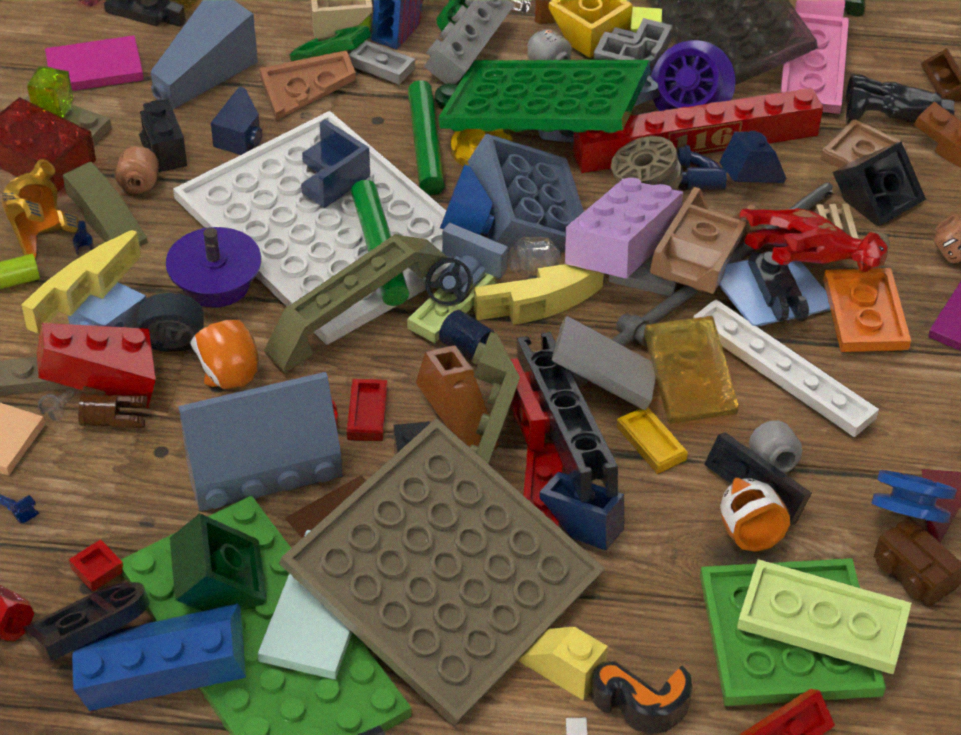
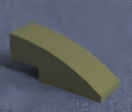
(100, 203)

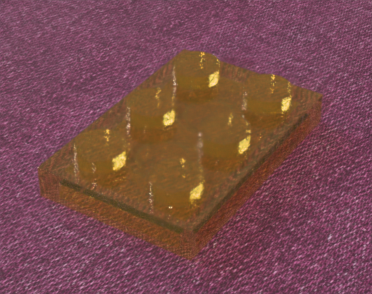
(691, 369)

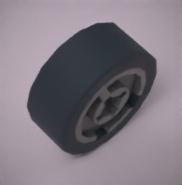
(171, 321)

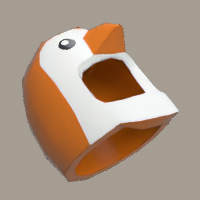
(226, 354)
(754, 514)

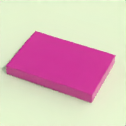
(98, 62)

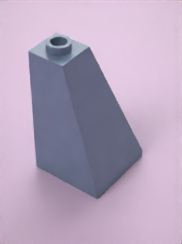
(207, 51)

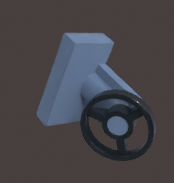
(470, 259)

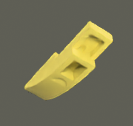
(537, 298)

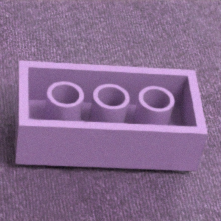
(622, 227)

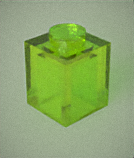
(51, 90)

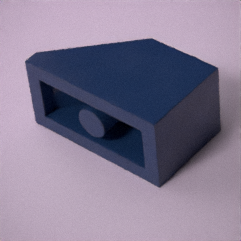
(237, 124)
(752, 159)
(589, 522)

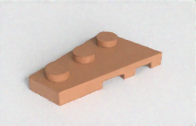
(304, 81)

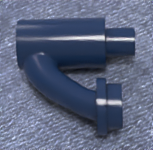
(706, 176)

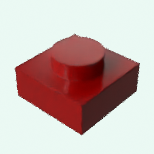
(96, 565)

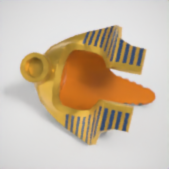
(33, 207)

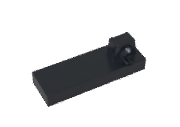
(734, 460)

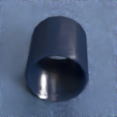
(463, 332)

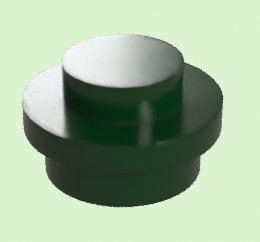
(444, 93)

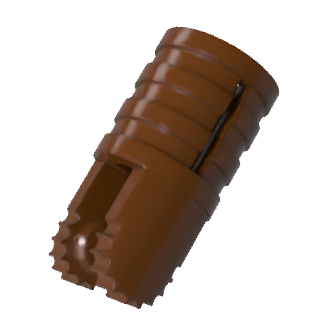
(105, 410)

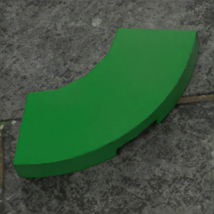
(344, 40)

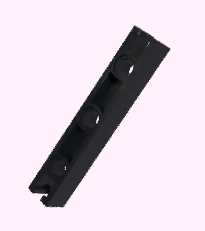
(571, 422)

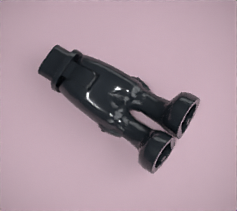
(889, 98)

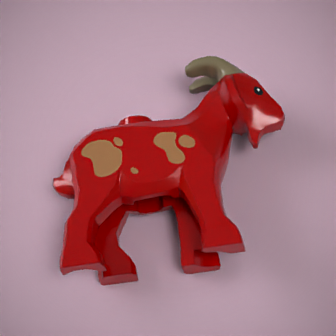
(813, 239)

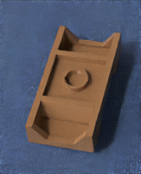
(699, 244)

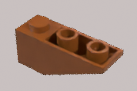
(453, 392)

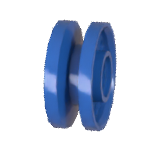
(914, 496)

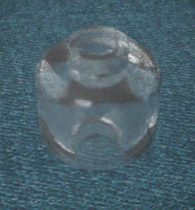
(531, 254)

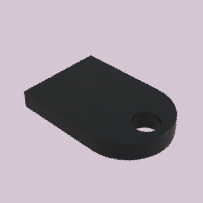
(87, 619)

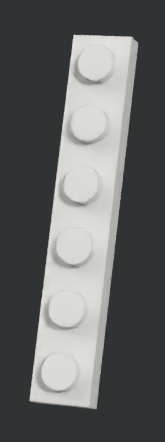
(790, 370)

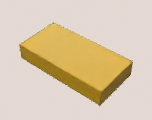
(652, 439)

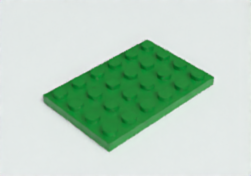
(546, 95)

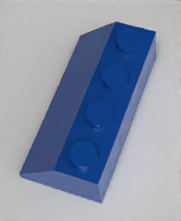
(160, 658)

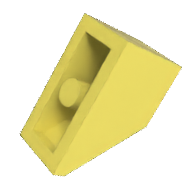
(566, 658)

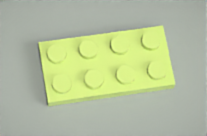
(824, 616)

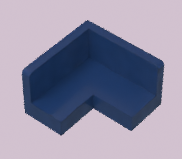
(338, 163)

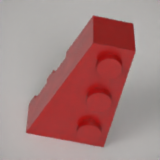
(97, 357)

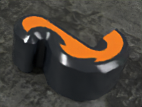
(639, 702)

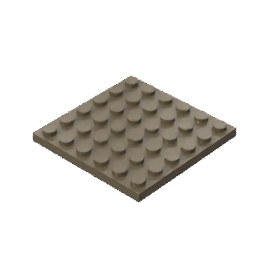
(442, 569)

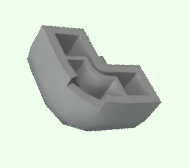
(646, 44)

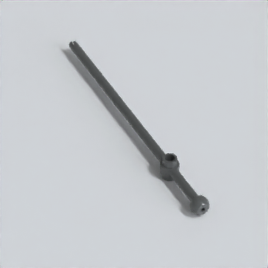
(632, 327)

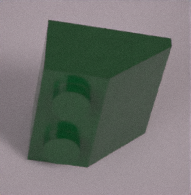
(216, 566)

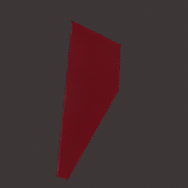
(952, 479)

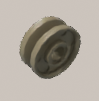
(649, 160)

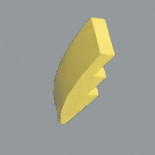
(86, 276)

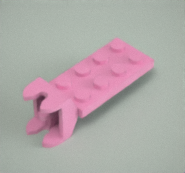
(825, 66)

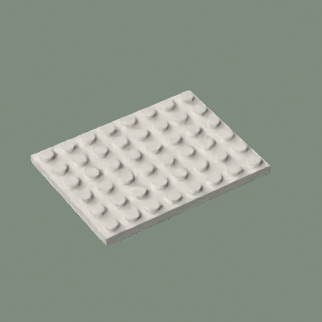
(297, 236)

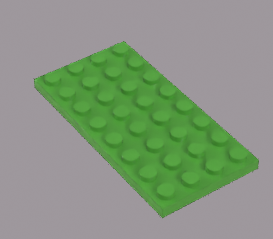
(271, 696)

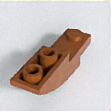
(944, 129)

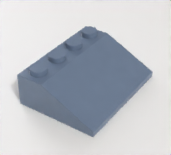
(528, 191)
(261, 441)

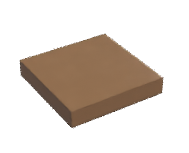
(855, 142)

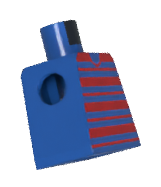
(395, 21)

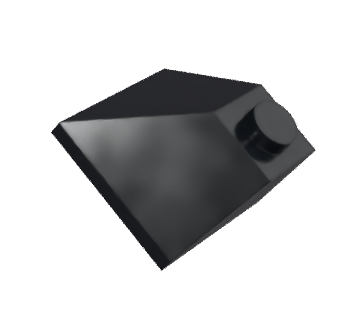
(880, 184)

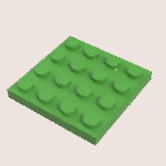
(768, 670)

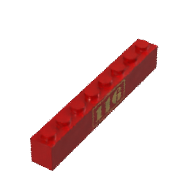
(707, 126)

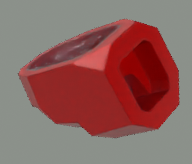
(14, 614)

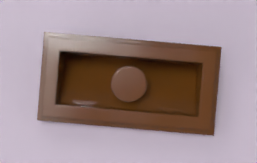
(944, 75)

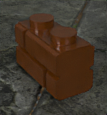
(918, 562)

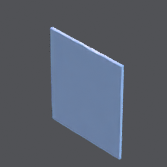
(745, 294)

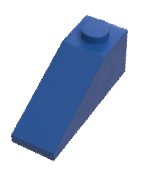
(469, 204)

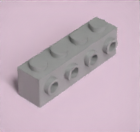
(466, 38)

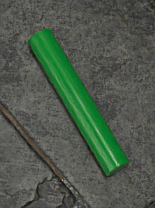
(426, 138)
(375, 232)

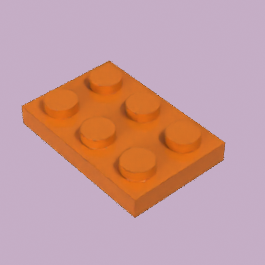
(866, 310)

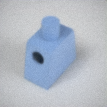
(116, 309)

